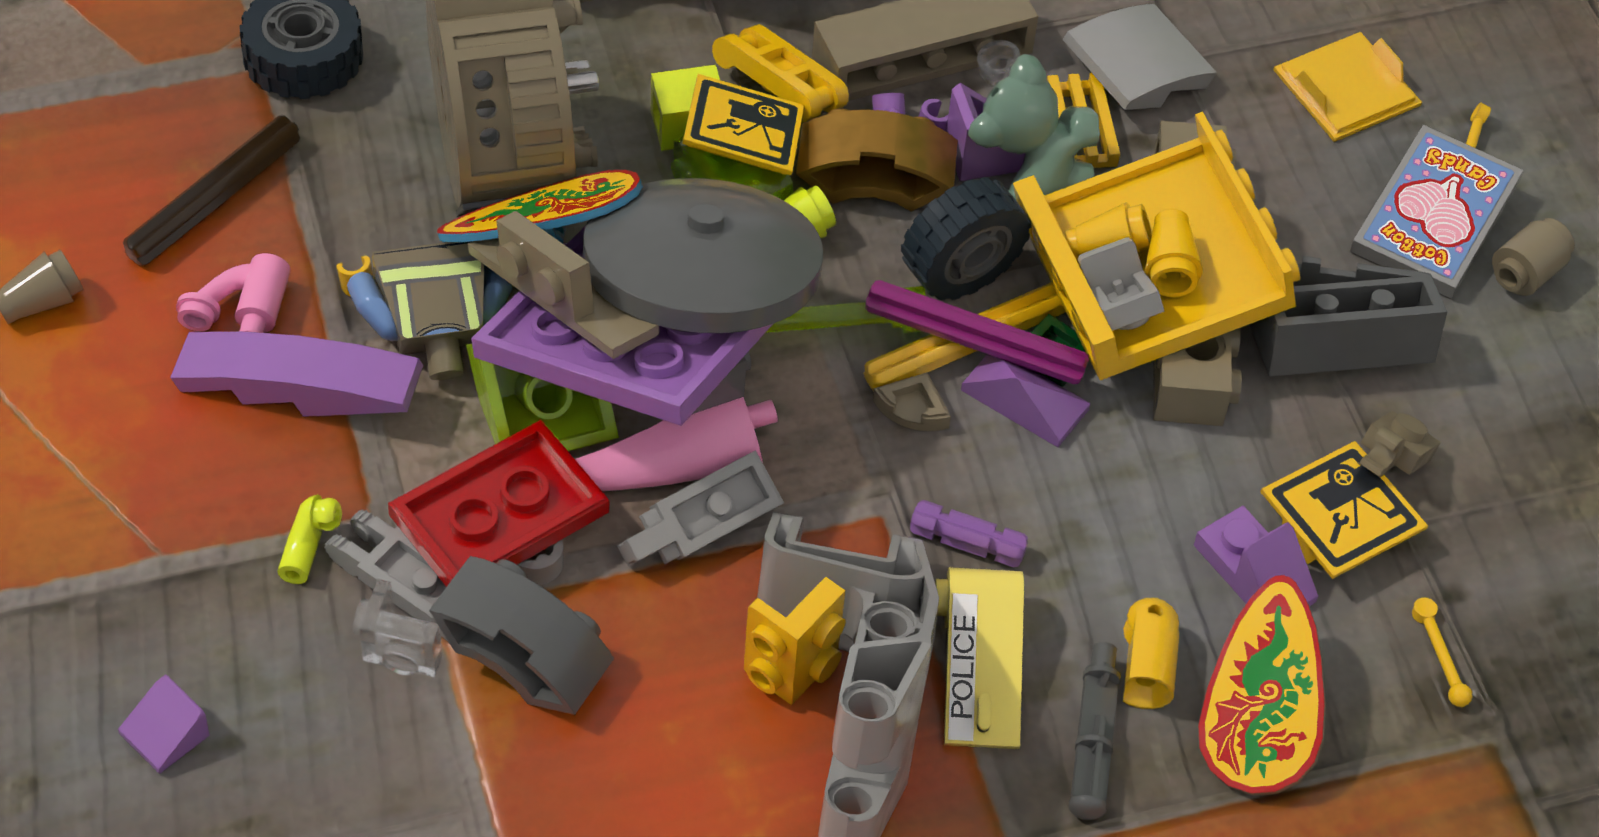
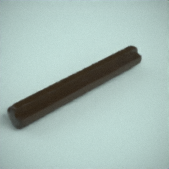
(211, 190)

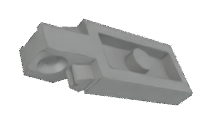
(704, 511)

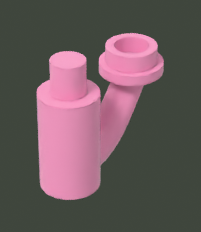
(259, 304)

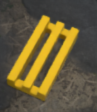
(1077, 90)

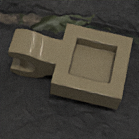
(1398, 442)

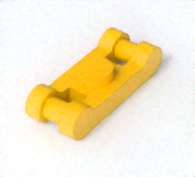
(781, 70)

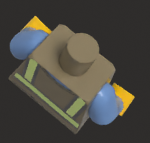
(427, 300)

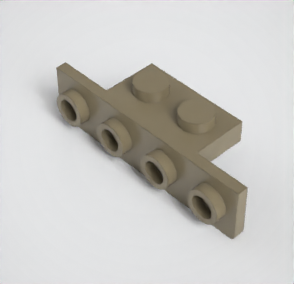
(560, 284)

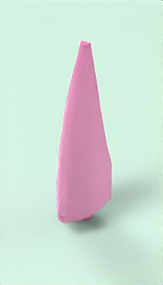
(680, 453)

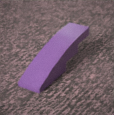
(309, 371)

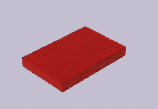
(500, 504)

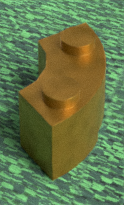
(877, 157)

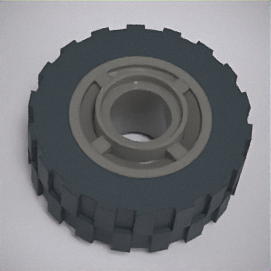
(301, 45)
(965, 238)

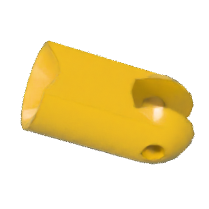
(1152, 653)

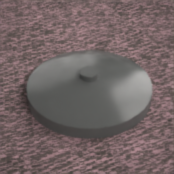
(704, 256)

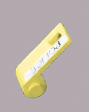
(983, 656)

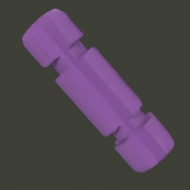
(968, 533)

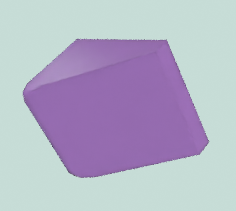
(165, 725)

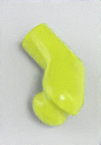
(303, 540)

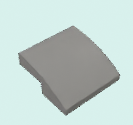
(1139, 56)

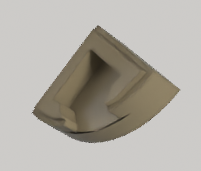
(913, 404)

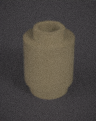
(1533, 256)

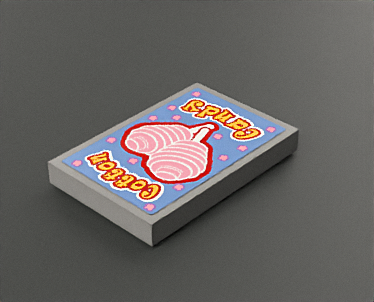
(1437, 209)

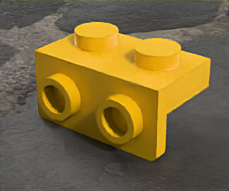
(795, 650)

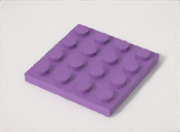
(658, 378)

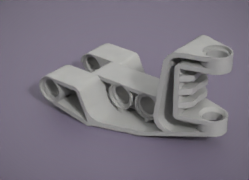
(890, 647)

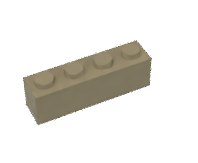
(917, 40)

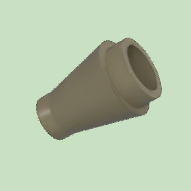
(39, 287)

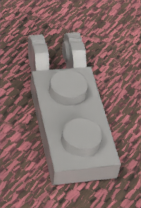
(392, 559)

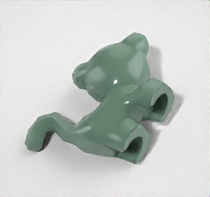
(1025, 119)

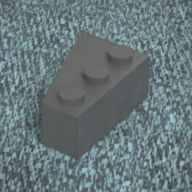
(1353, 321)

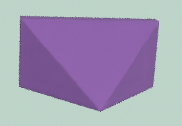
(1026, 398)

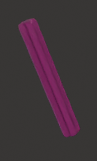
(976, 332)

